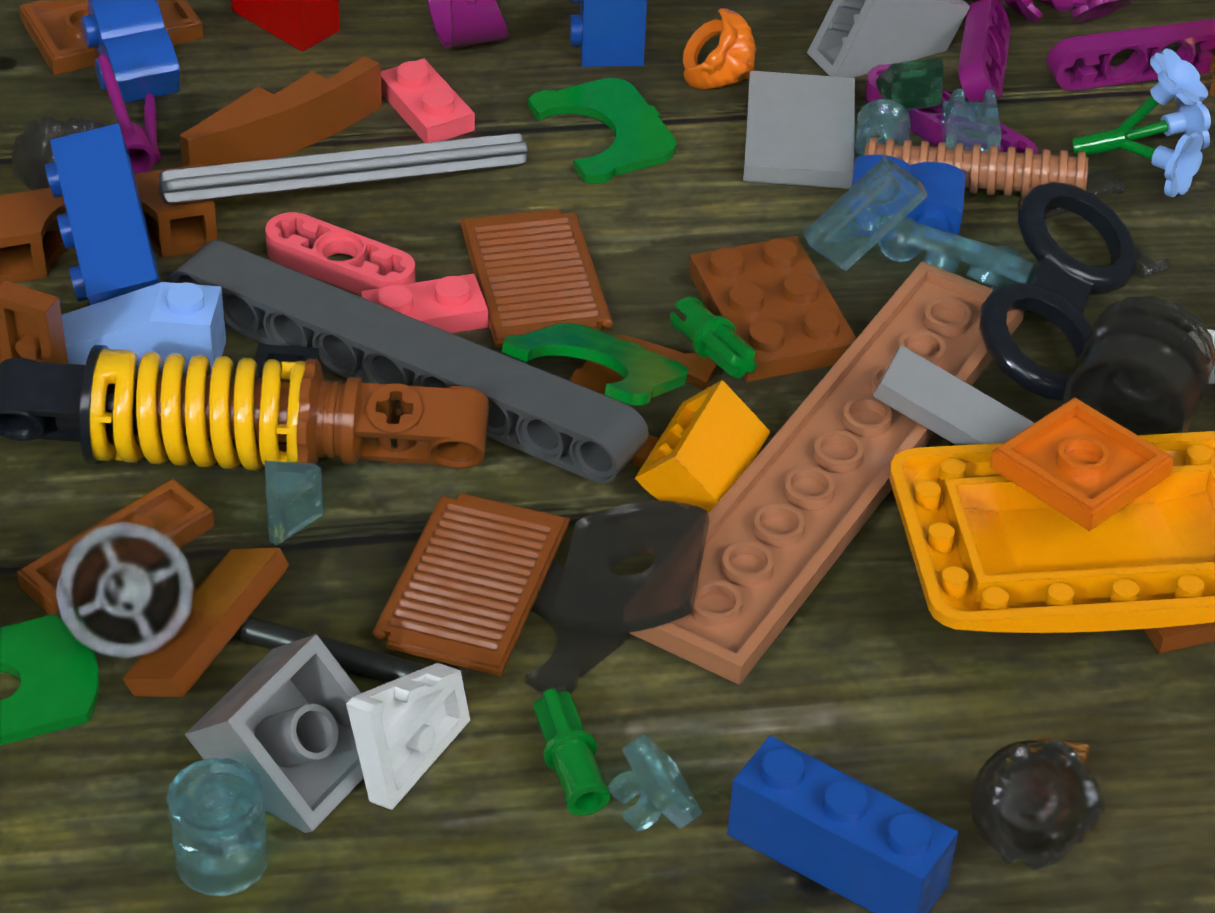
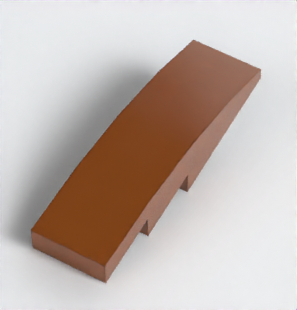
(285, 122)

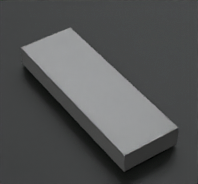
(945, 402)

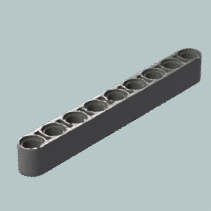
(369, 341)

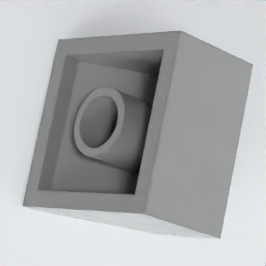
(291, 730)

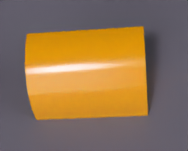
(703, 449)

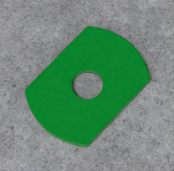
(55, 676)

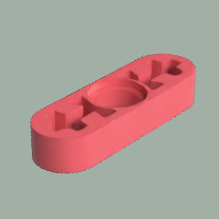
(307, 242)

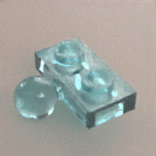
(867, 214)
(986, 263)

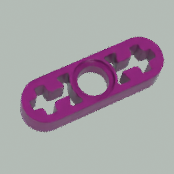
(984, 49)

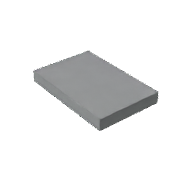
(800, 130)

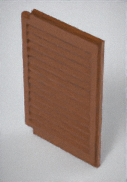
(534, 272)
(471, 582)

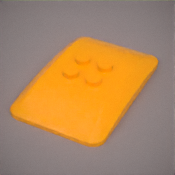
(1016, 565)

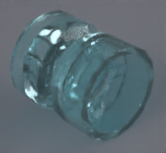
(218, 826)

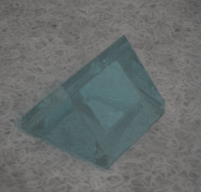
(292, 497)

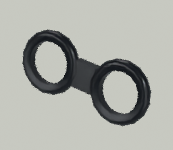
(1056, 284)

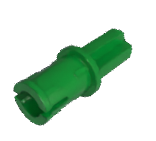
(714, 337)
(570, 753)

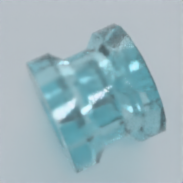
(882, 118)

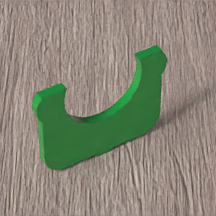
(638, 130)
(643, 371)

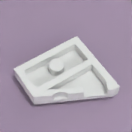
(406, 728)

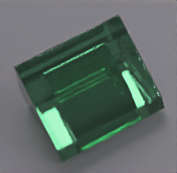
(913, 83)

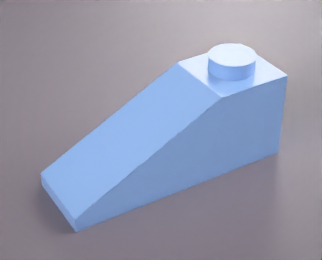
(153, 319)

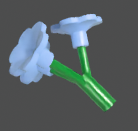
(1191, 118)

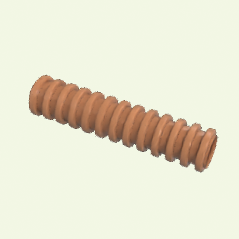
(993, 168)

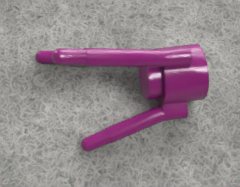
(139, 141)

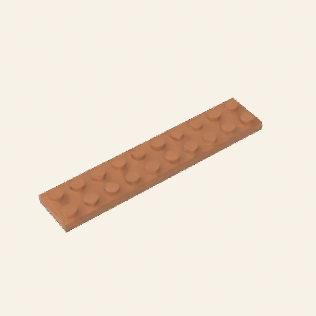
(821, 477)

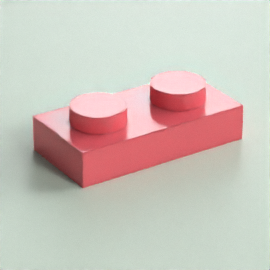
(426, 101)
(445, 303)

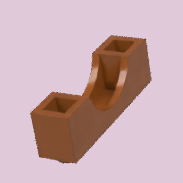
(34, 242)

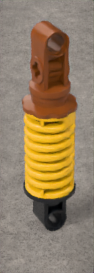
(235, 418)

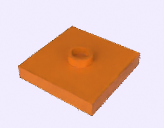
(1081, 463)

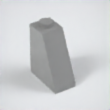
(883, 32)

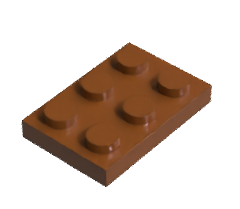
(774, 304)

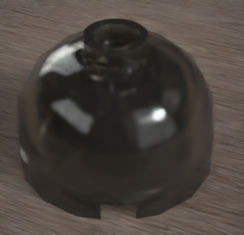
(125, 590)

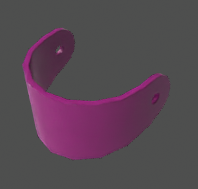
(467, 22)

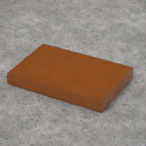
(59, 35)

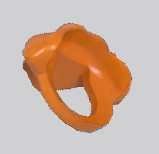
(728, 61)

